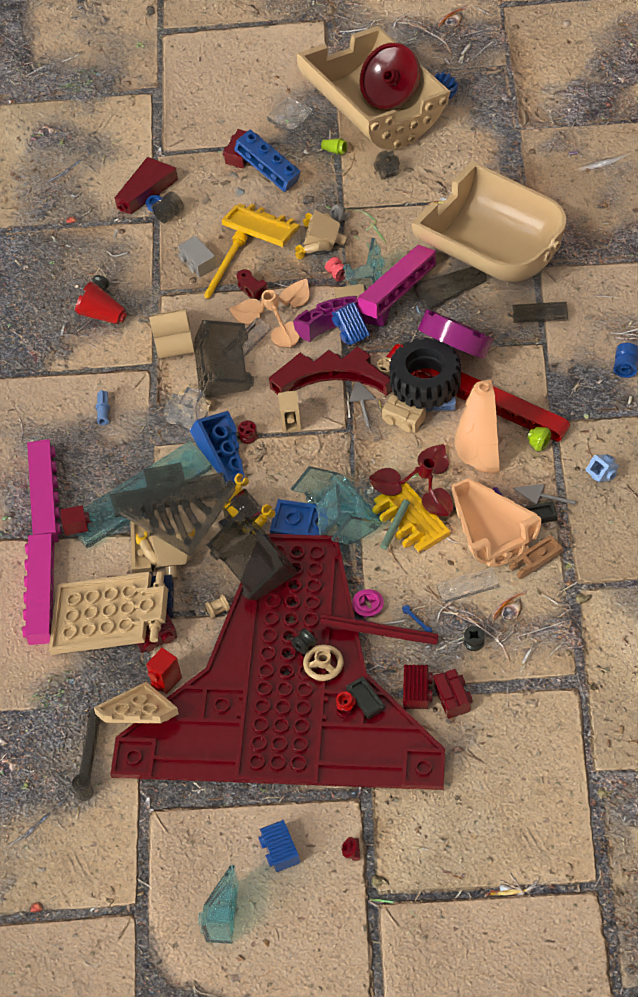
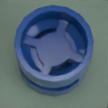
(626, 360)

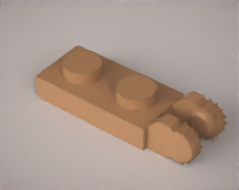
(536, 556)

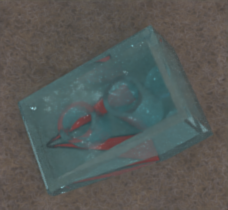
(220, 909)

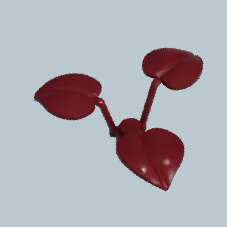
(430, 461)

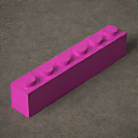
(396, 281)
(42, 489)
(39, 589)

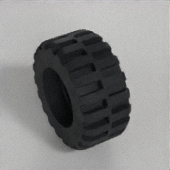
(425, 391)

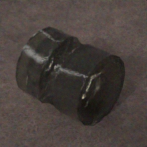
(167, 207)

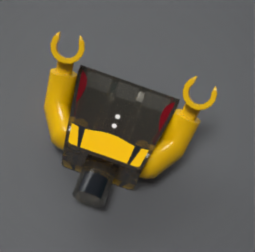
(243, 502)

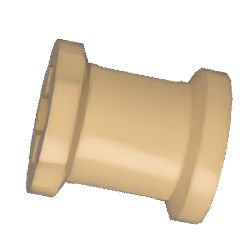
(217, 606)

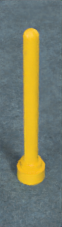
(239, 239)

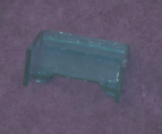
(316, 484)

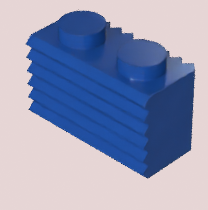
(350, 323)
(279, 845)

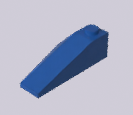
(218, 443)

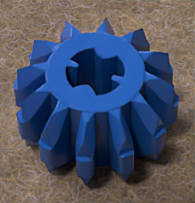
(449, 82)

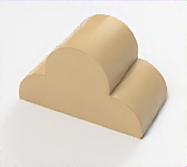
(172, 333)

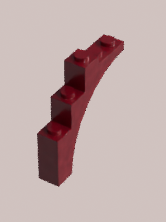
(329, 367)

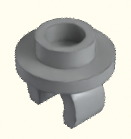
(338, 214)

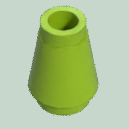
(335, 146)

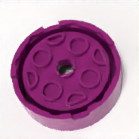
(455, 334)

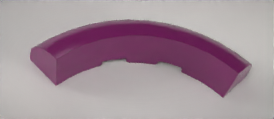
(318, 320)

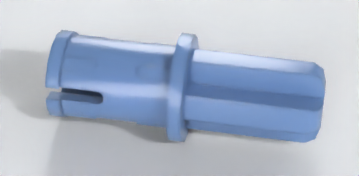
(102, 407)

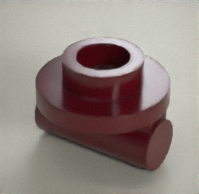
(351, 849)

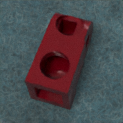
(251, 286)

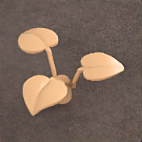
(250, 309)

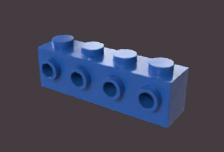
(267, 160)

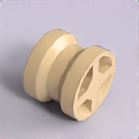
(384, 364)

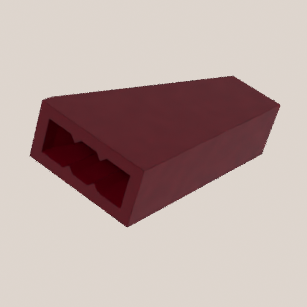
(148, 180)

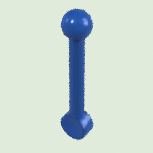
(406, 610)

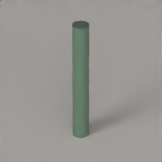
(395, 524)

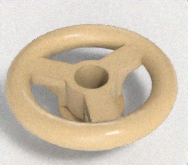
(322, 652)

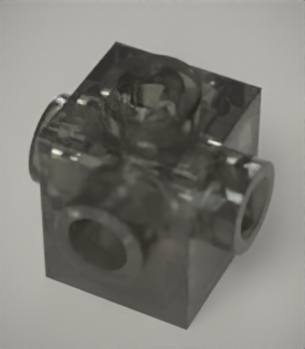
(387, 164)

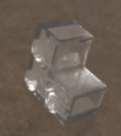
(186, 408)

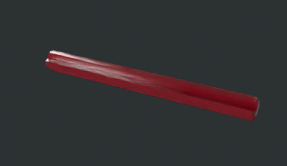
(378, 629)

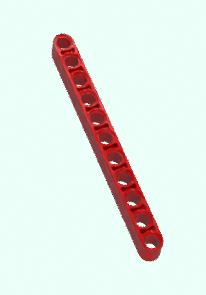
(507, 405)

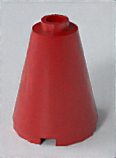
(99, 305)

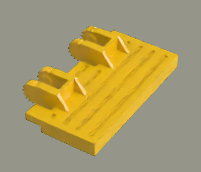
(260, 224)
(424, 526)

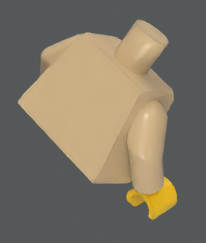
(320, 234)
(162, 553)

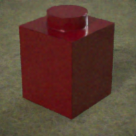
(75, 520)

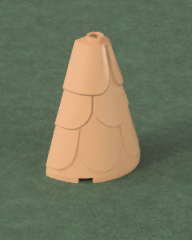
(477, 430)
(493, 524)

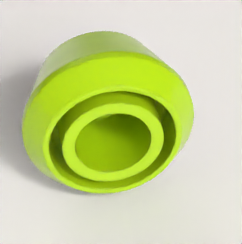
(539, 438)

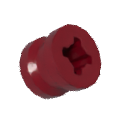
(244, 429)

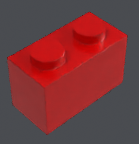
(164, 671)

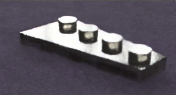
(442, 288)

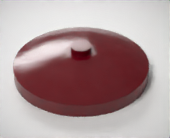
(390, 76)

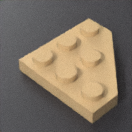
(137, 705)

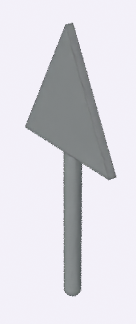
(361, 394)
(534, 492)

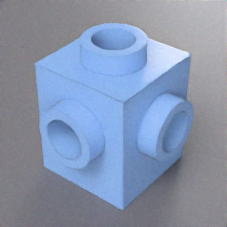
(602, 468)

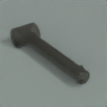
(87, 760)

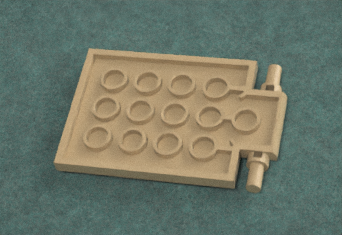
(107, 612)

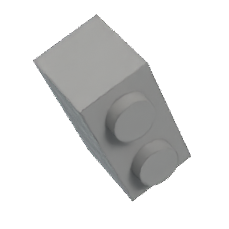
(197, 256)

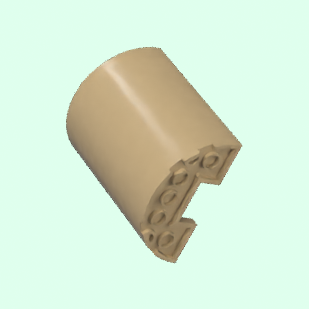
(338, 80)

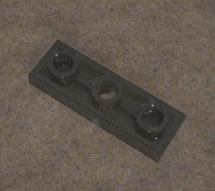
(540, 312)

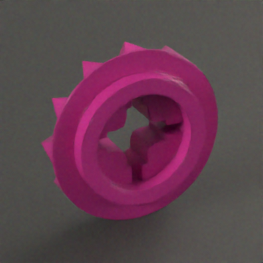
(372, 597)

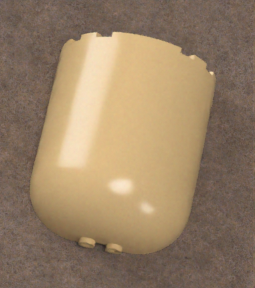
(494, 225)

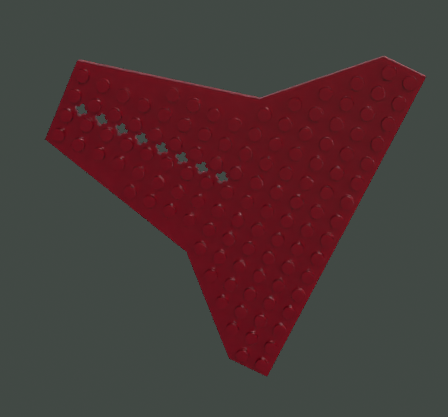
(258, 726)

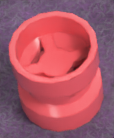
(335, 267)

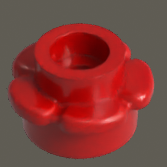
(342, 697)

